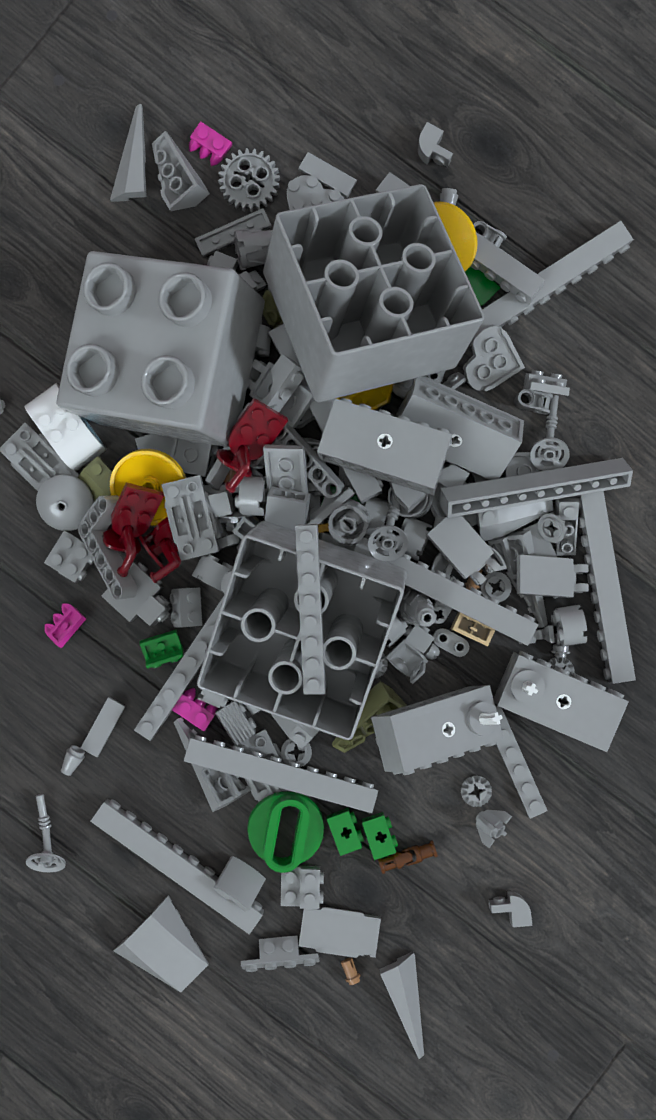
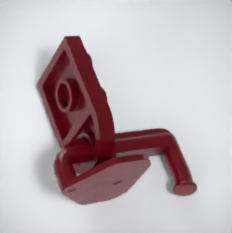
(254, 429)
(136, 509)
(164, 543)

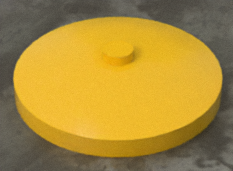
(460, 231)
(147, 469)

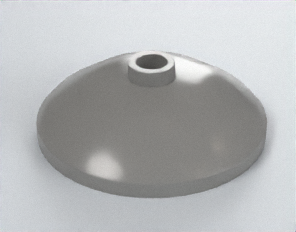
(68, 491)

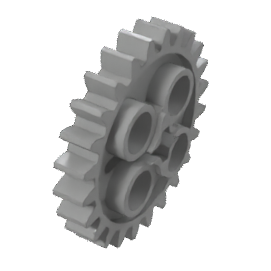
(257, 165)

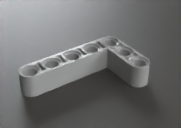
(314, 465)
(106, 559)

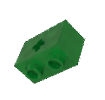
(345, 843)
(384, 846)

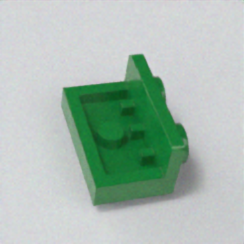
(162, 649)

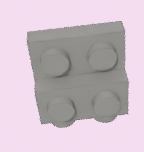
(551, 384)
(70, 557)
(302, 887)

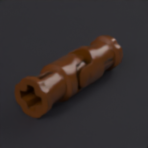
(422, 852)

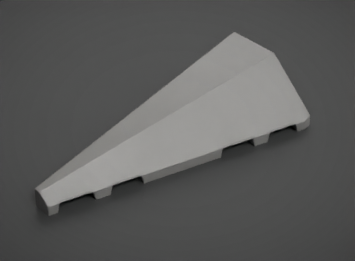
(131, 173)
(509, 548)
(218, 786)
(402, 986)

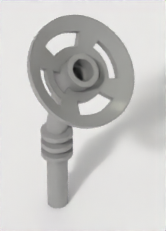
(547, 443)
(388, 537)
(47, 856)

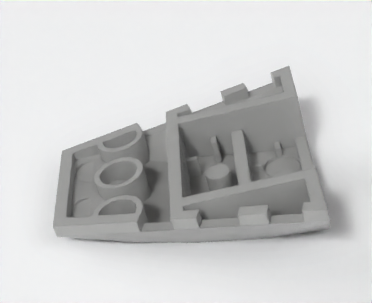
(164, 948)

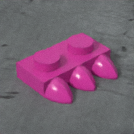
(210, 143)
(65, 625)
(195, 710)

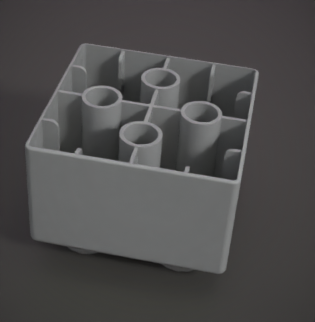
(370, 291)
(161, 347)
(258, 635)

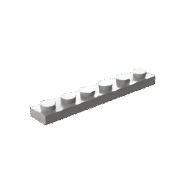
(519, 770)

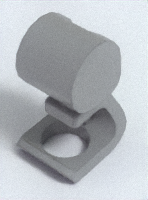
(546, 634)

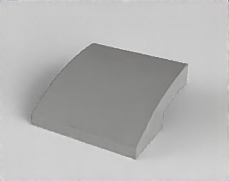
(239, 883)

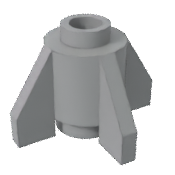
(491, 825)

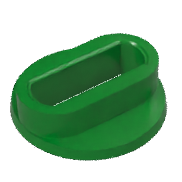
(264, 826)

